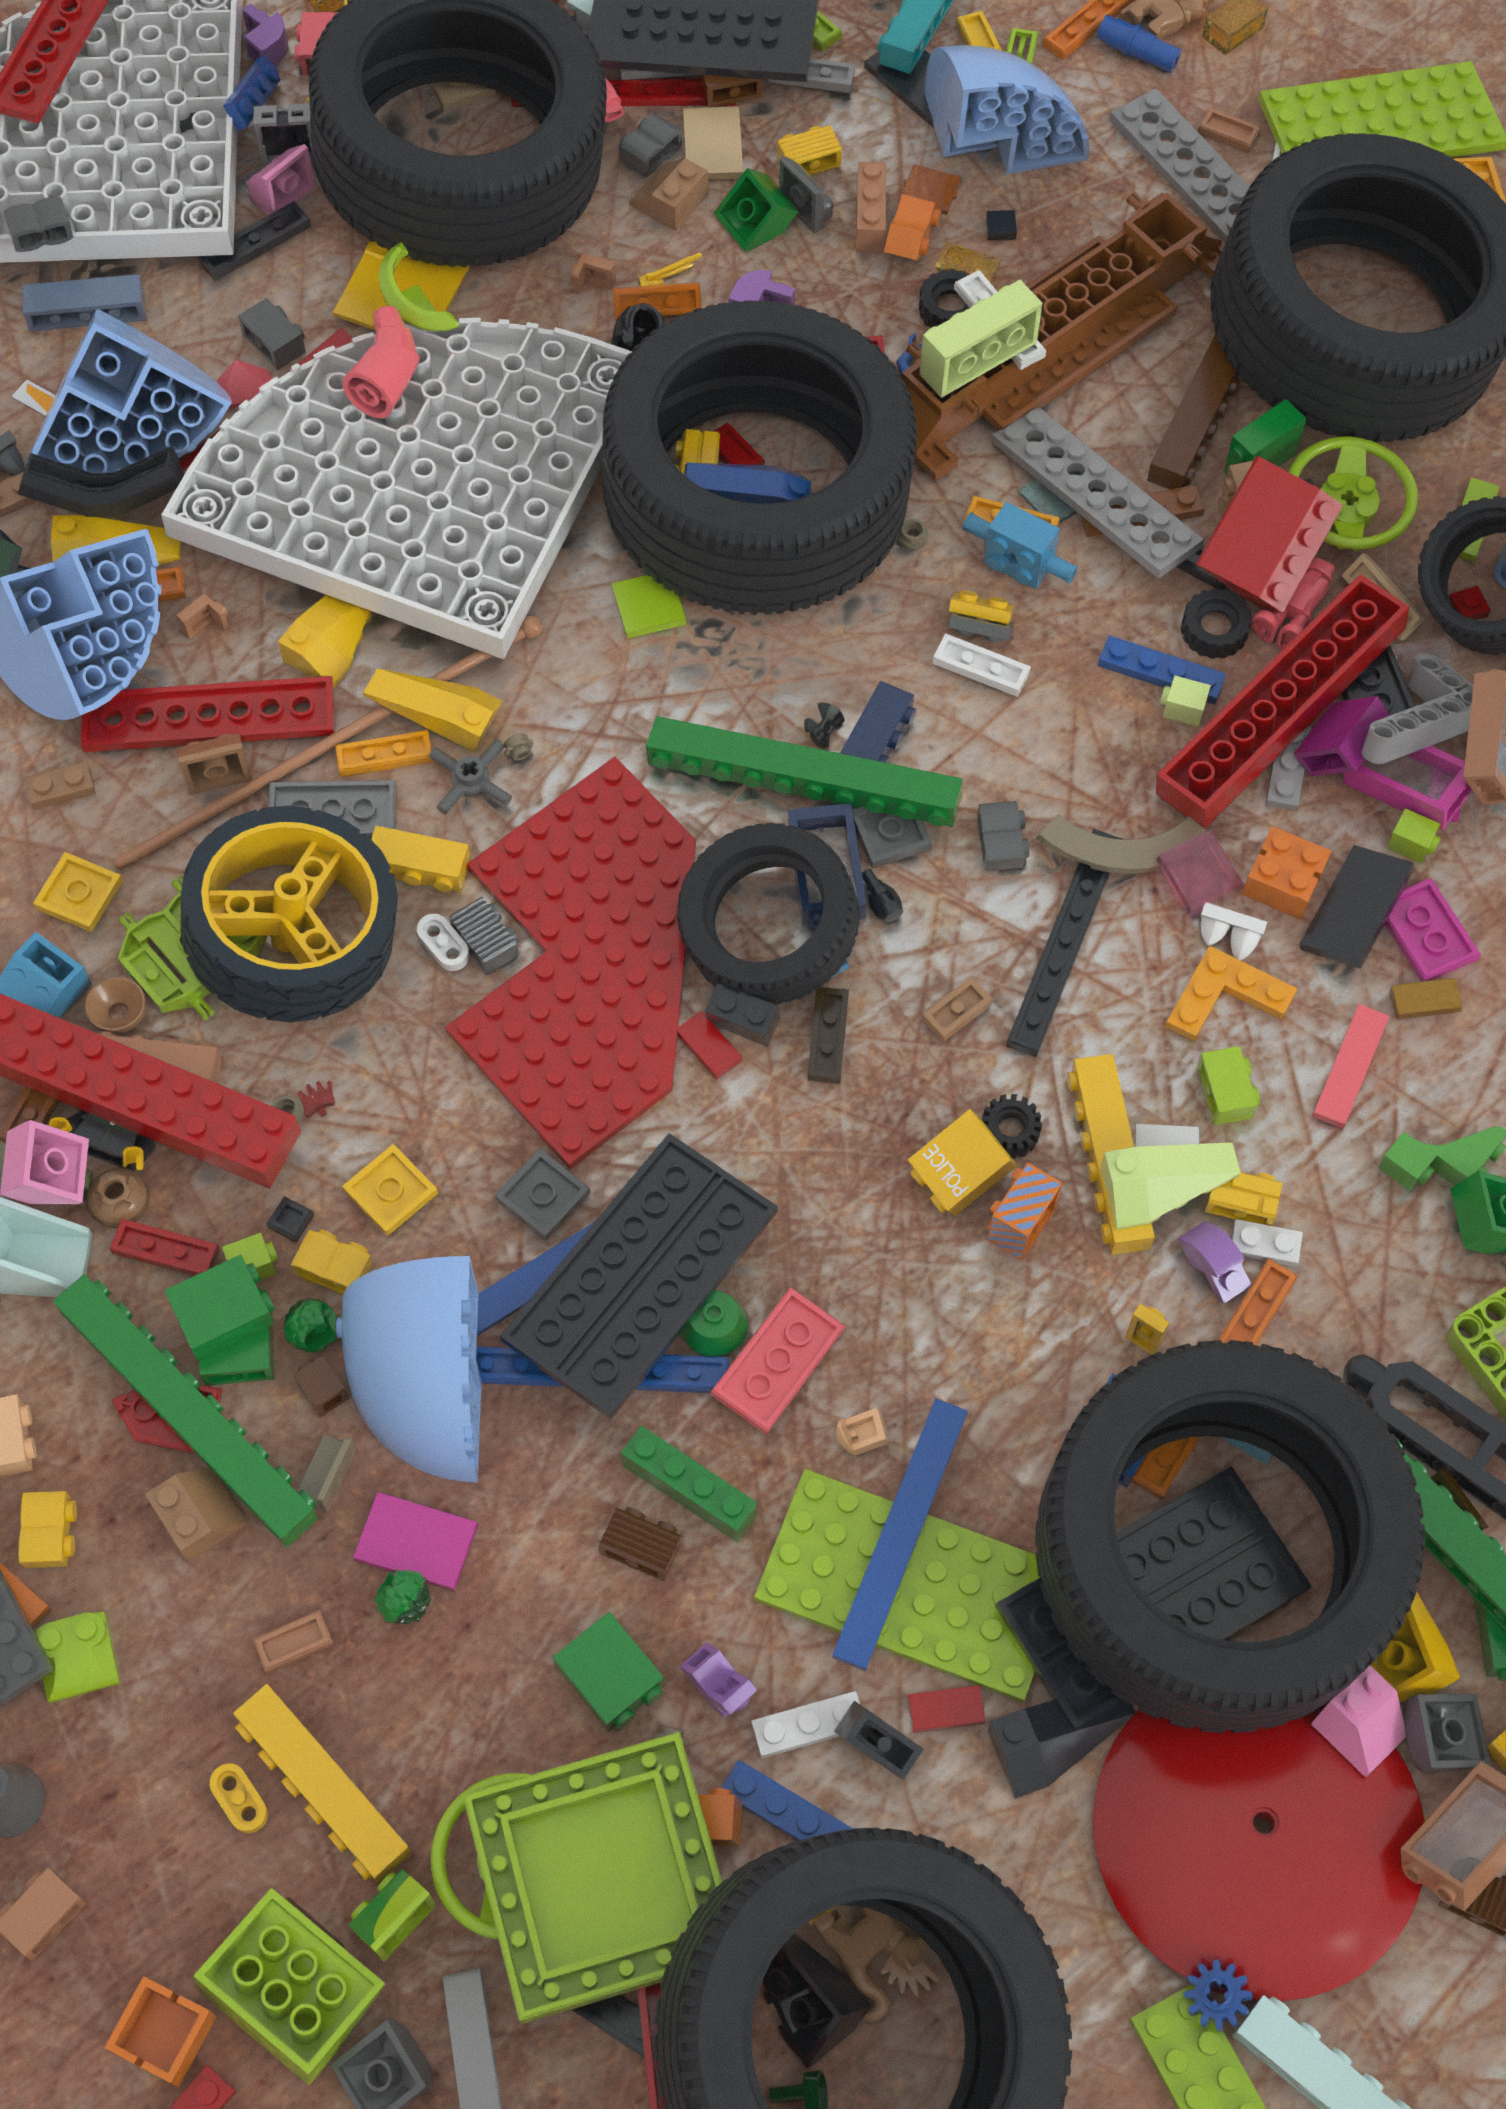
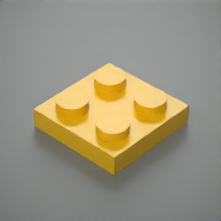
(78, 892)
(390, 1190)

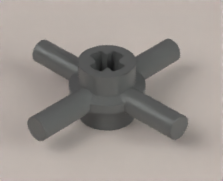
(470, 776)

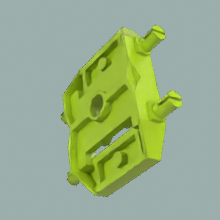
(153, 974)

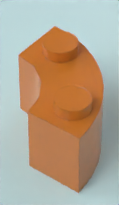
(912, 227)

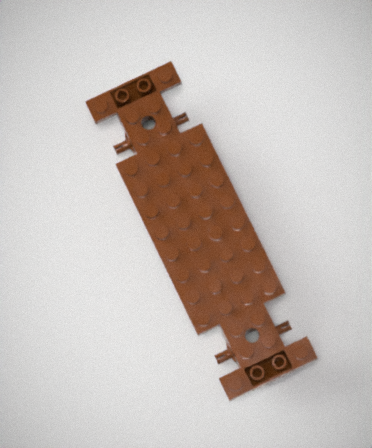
(1089, 314)

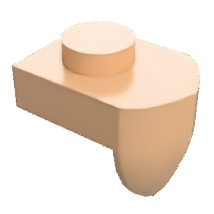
(862, 1432)

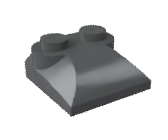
(805, 194)
(1445, 1732)
(384, 2069)

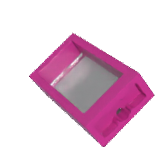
(1422, 782)

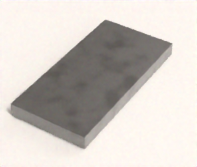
(357, 802)

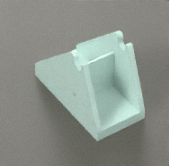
(40, 1251)

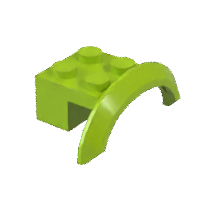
(411, 303)

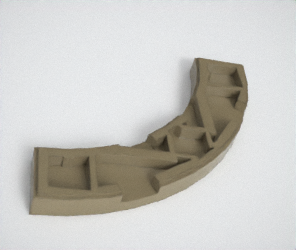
(1114, 854)

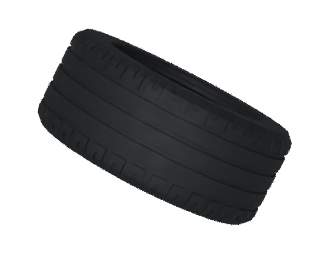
(1388, 200)
(440, 203)
(765, 362)
(1310, 1426)
(972, 1922)

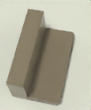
(328, 1470)

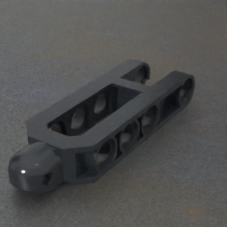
(1376, 1383)

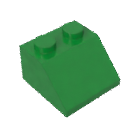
(755, 210)
(1481, 1212)

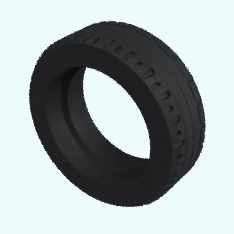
(747, 852)

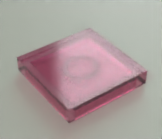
(1199, 871)

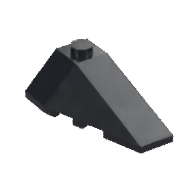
(1041, 1744)
(812, 2000)

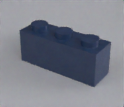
(881, 724)

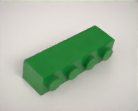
(689, 1483)

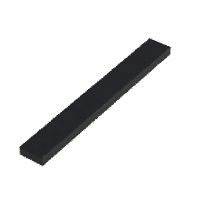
(1058, 958)

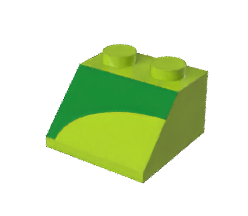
(392, 1913)

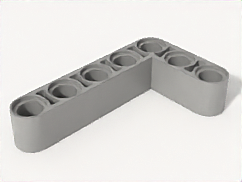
(1438, 719)
(472, 2040)

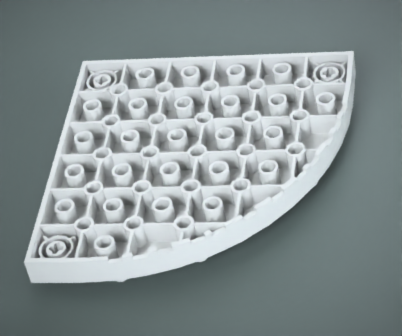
(117, 138)
(420, 513)

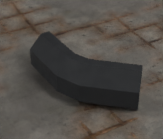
(101, 492)

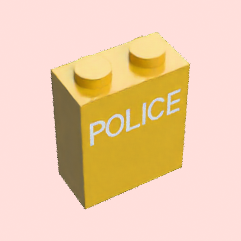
(961, 1163)

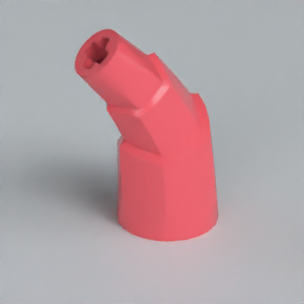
(385, 368)

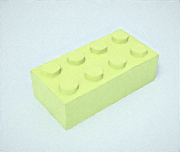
(980, 338)

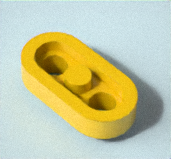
(239, 1799)

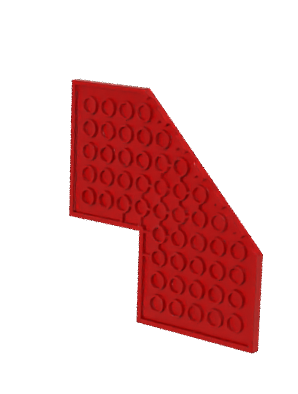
(593, 1021)

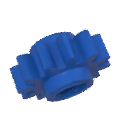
(1233, 1996)

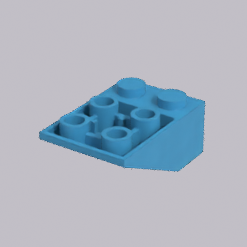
(44, 977)

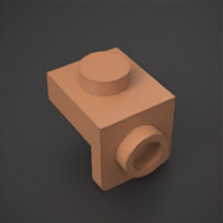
(593, 270)
(200, 613)

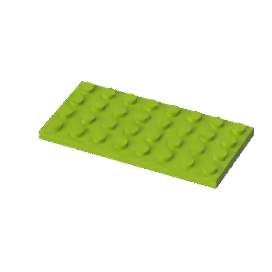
(1425, 105)
(945, 1599)

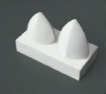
(1245, 930)

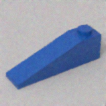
(749, 482)

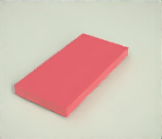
(777, 1361)

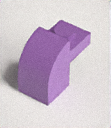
(265, 35)
(759, 286)
(1218, 1257)
(717, 1680)

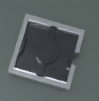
(281, 129)

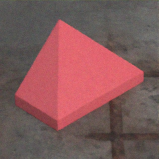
(243, 381)

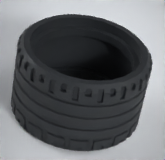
(1438, 556)

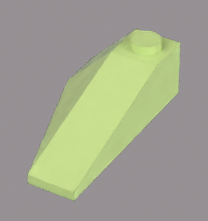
(1157, 1179)

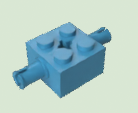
(1020, 546)

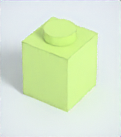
(1185, 700)

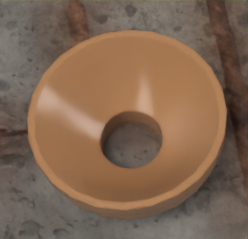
(111, 994)
(128, 1206)

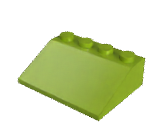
(288, 1985)

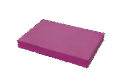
(1430, 932)
(415, 1539)

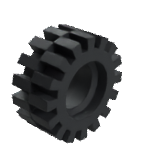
(1021, 1111)

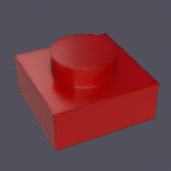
(1470, 603)

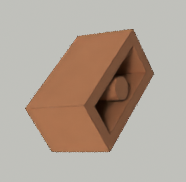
(39, 1913)

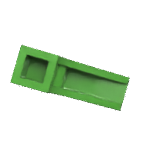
(1415, 1161)

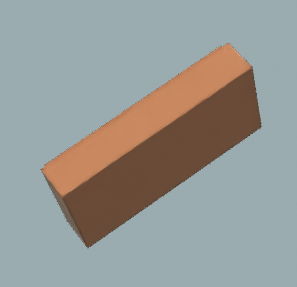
(1229, 130)
(293, 1642)

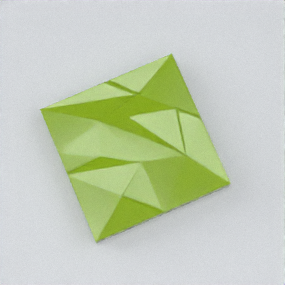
(593, 1872)

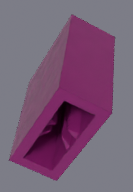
(1339, 736)

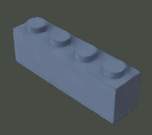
(75, 301)

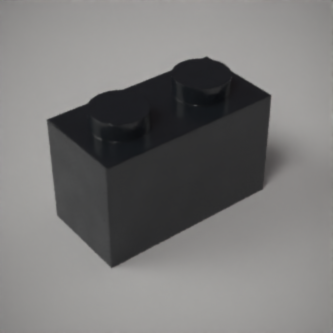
(742, 1014)
(878, 1740)

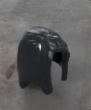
(635, 324)

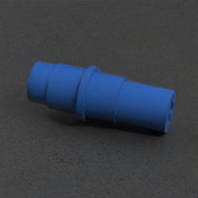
(1138, 43)

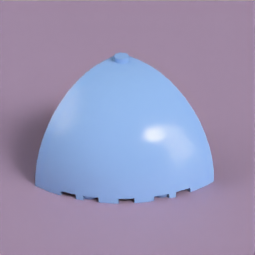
(1004, 103)
(127, 401)
(79, 625)
(414, 1362)

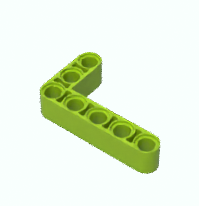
(1483, 1344)

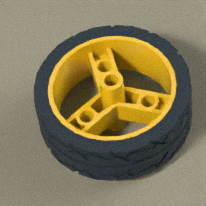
(323, 851)

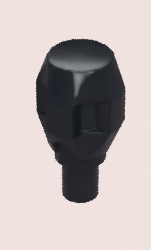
(882, 898)

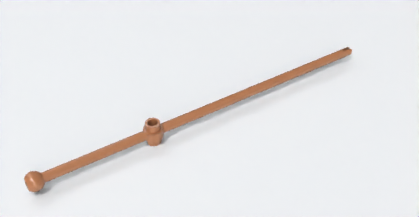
(530, 628)

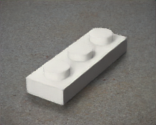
(981, 665)
(801, 1725)

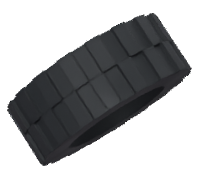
(933, 287)
(1220, 602)

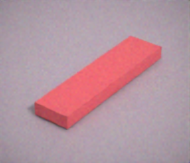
(1350, 1066)

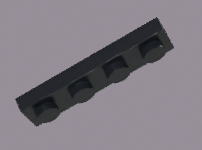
(258, 239)

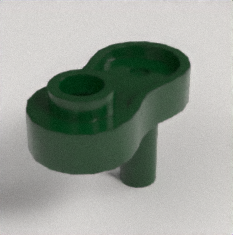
(812, 2091)

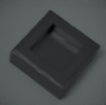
(1001, 225)
(290, 1219)

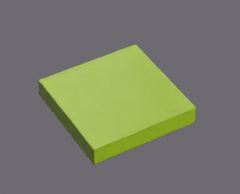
(647, 606)

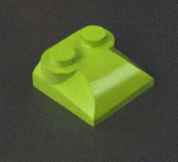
(80, 1655)

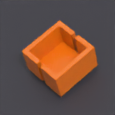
(1286, 872)
(159, 2032)

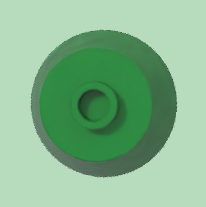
(717, 1326)

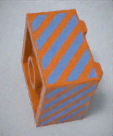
(1023, 1210)

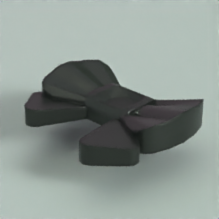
(820, 732)

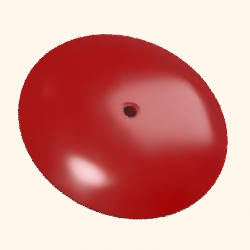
(1283, 1906)

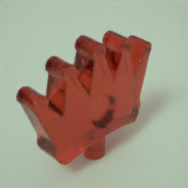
(317, 1100)

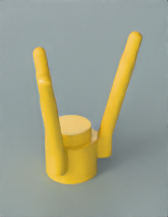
(657, 277)

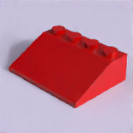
(1269, 535)

